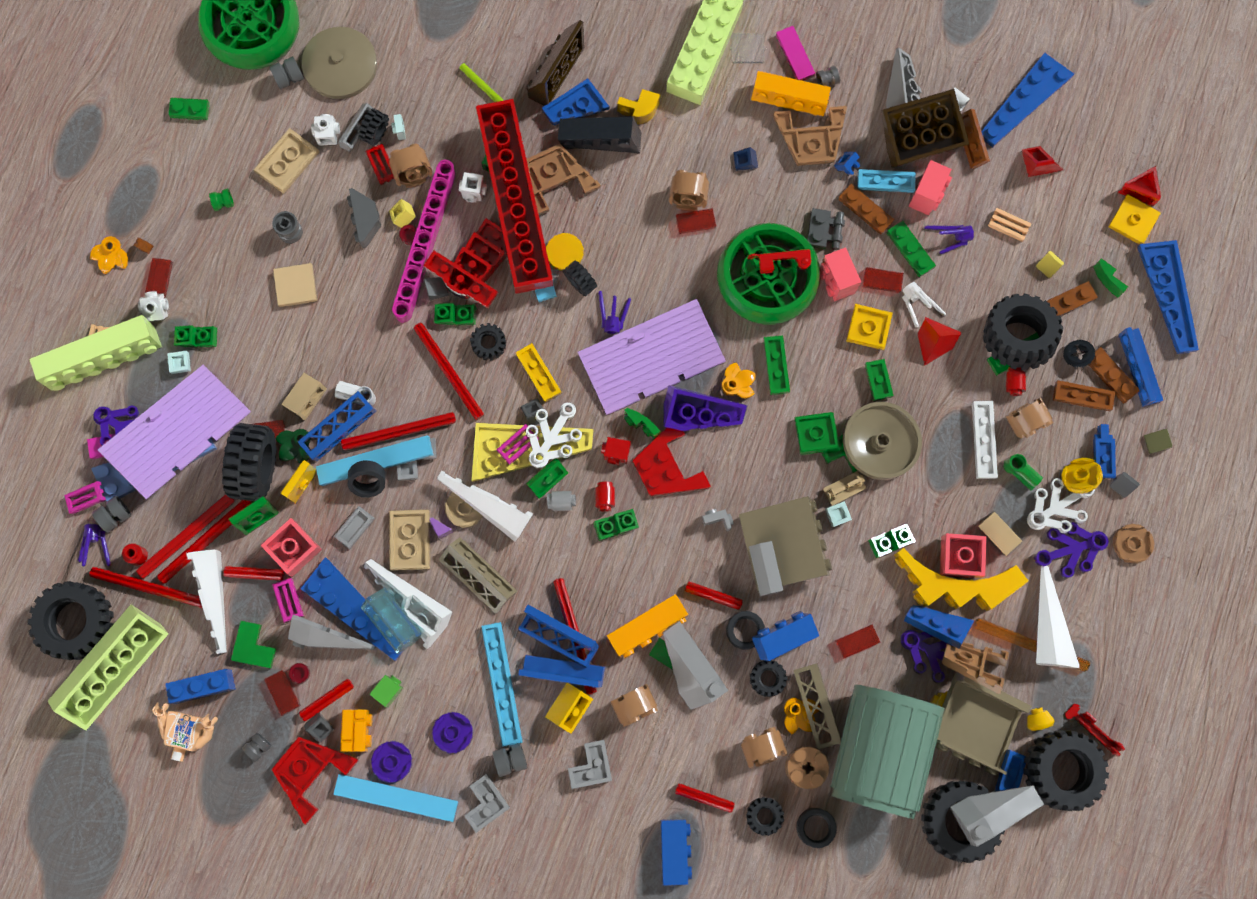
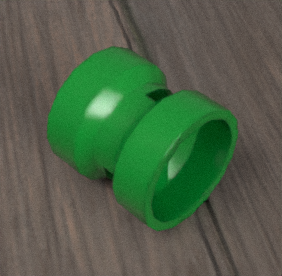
(222, 199)

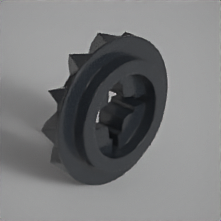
(1083, 346)

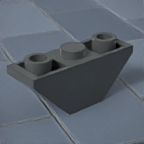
(364, 216)

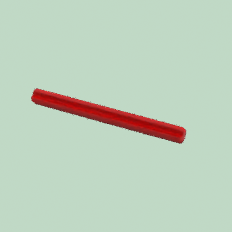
(448, 370)
(398, 431)
(184, 536)
(201, 543)
(145, 586)
(570, 620)

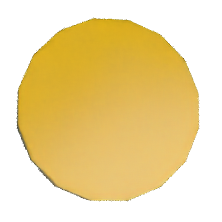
(563, 250)
(1082, 475)

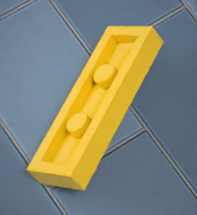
(538, 373)

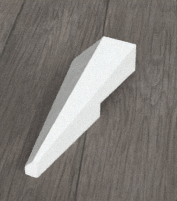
(498, 512)
(210, 588)
(421, 609)
(1053, 637)

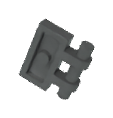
(819, 227)

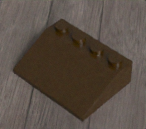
(557, 64)
(923, 128)

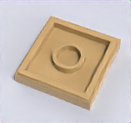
(295, 285)

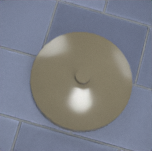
(339, 62)
(882, 440)

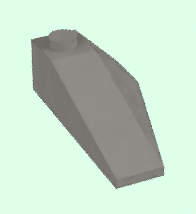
(902, 83)
(317, 636)
(693, 673)
(994, 812)

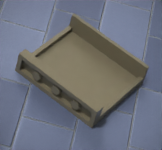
(794, 539)
(978, 723)

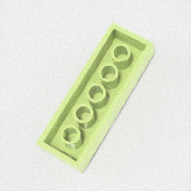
(703, 49)
(96, 353)
(107, 667)

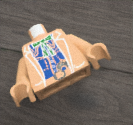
(183, 730)

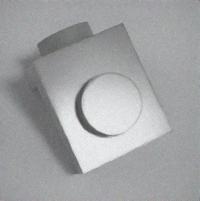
(713, 516)

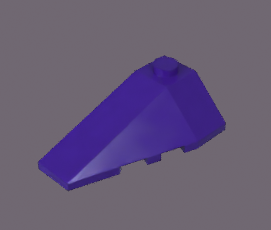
(695, 410)

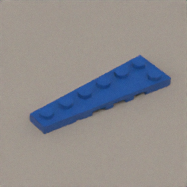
(1037, 86)
(1168, 282)
(342, 599)

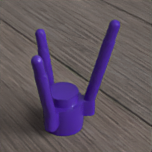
(961, 232)
(612, 324)
(92, 533)

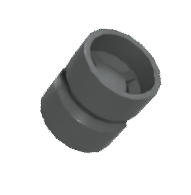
(286, 73)
(287, 227)
(113, 512)
(509, 760)

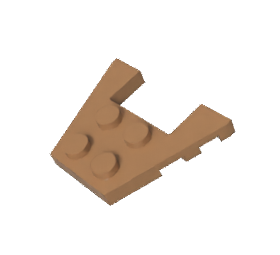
(812, 144)
(553, 169)
(971, 663)

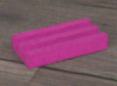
(517, 445)
(98, 492)
(295, 597)

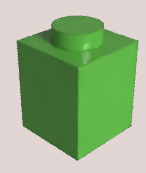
(387, 690)

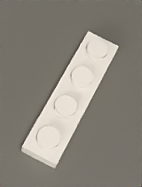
(984, 440)

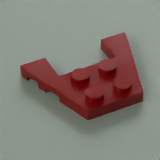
(660, 471)
(302, 766)

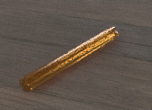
(1017, 639)

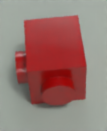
(616, 450)

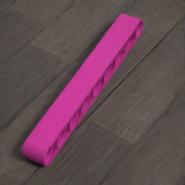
(426, 249)

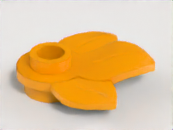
(107, 257)
(740, 380)
(798, 718)

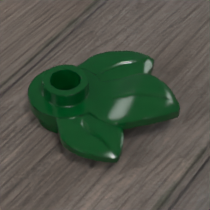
(290, 447)

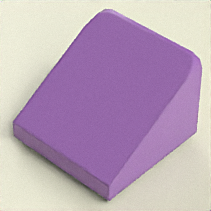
(440, 529)

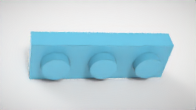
(886, 181)

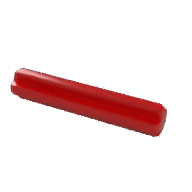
(253, 573)
(713, 595)
(327, 699)
(704, 798)

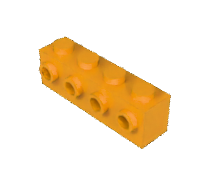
(791, 93)
(647, 626)

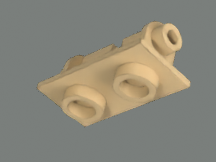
(845, 488)

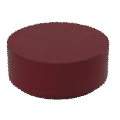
(407, 234)
(299, 673)

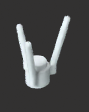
(913, 293)

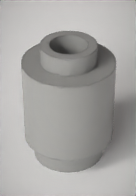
(561, 500)

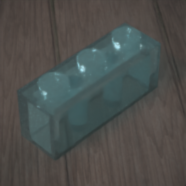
(391, 620)

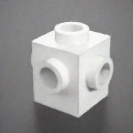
(325, 129)
(472, 187)
(153, 306)

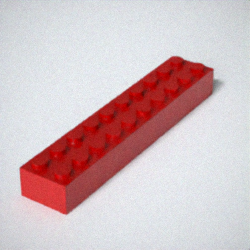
(514, 196)

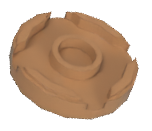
(1133, 543)

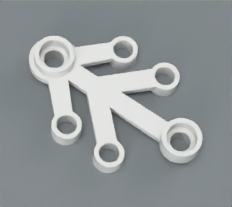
(550, 437)
(1056, 508)

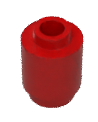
(1015, 381)
(605, 496)
(134, 554)

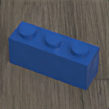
(785, 636)
(200, 686)
(675, 852)

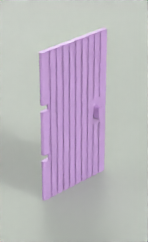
(651, 356)
(173, 431)

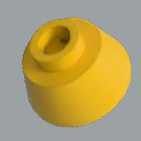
(1039, 719)

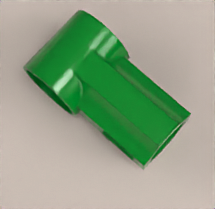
(1024, 472)

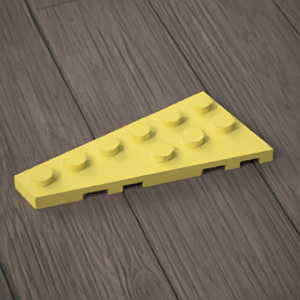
(490, 437)

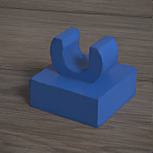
(846, 161)

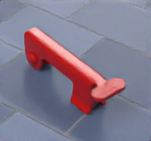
(766, 260)
(1087, 721)

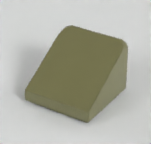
(1158, 441)

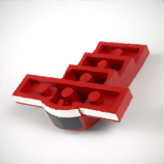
(473, 264)

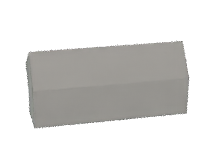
(353, 125)
(766, 568)

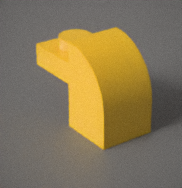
(643, 109)

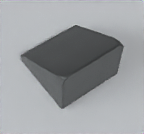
(436, 288)
(530, 409)
(1124, 484)
(318, 727)

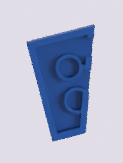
(576, 103)
(941, 625)

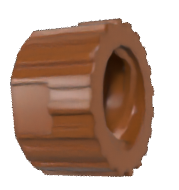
(143, 245)

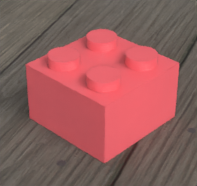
(931, 188)
(839, 274)
(291, 547)
(963, 556)

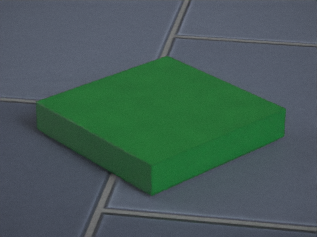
(816, 433)
(254, 516)

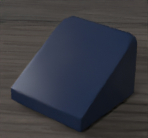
(745, 159)

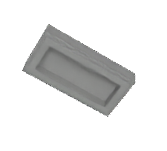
(354, 527)

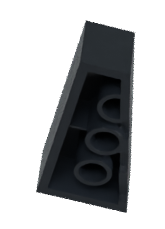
(603, 134)

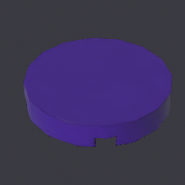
(452, 732)
(391, 761)

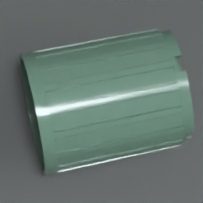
(886, 751)

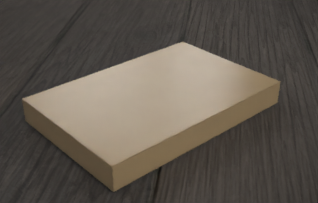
(286, 161)
(409, 540)

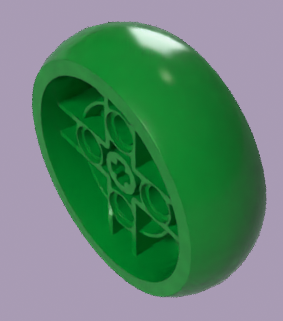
(249, 21)
(736, 291)

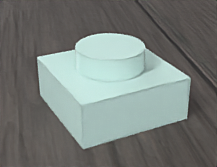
(398, 127)
(179, 362)
(838, 514)

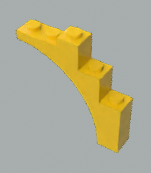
(958, 592)

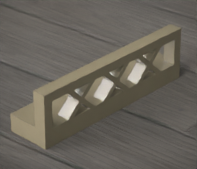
(480, 572)
(825, 703)

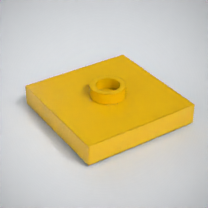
(1134, 219)
(869, 327)
(299, 481)

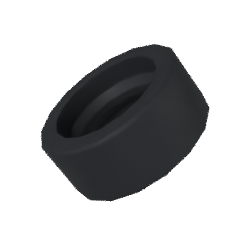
(369, 468)
(730, 629)
(832, 828)

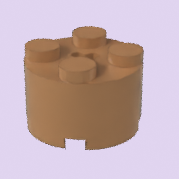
(410, 166)
(689, 190)
(1028, 418)
(634, 704)
(763, 748)
(818, 764)

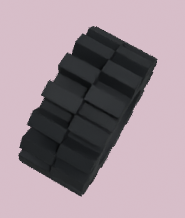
(373, 127)
(580, 278)
(483, 331)
(755, 678)
(776, 810)

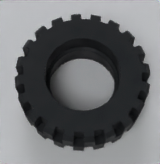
(1032, 313)
(249, 462)
(46, 613)
(1091, 770)
(935, 826)

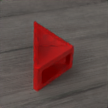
(1039, 162)
(1143, 187)
(936, 339)

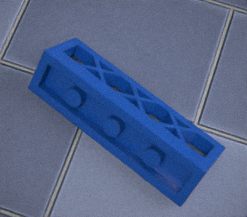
(1140, 366)
(340, 433)
(562, 629)
(562, 671)

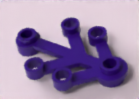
(110, 420)
(1074, 548)
(932, 652)

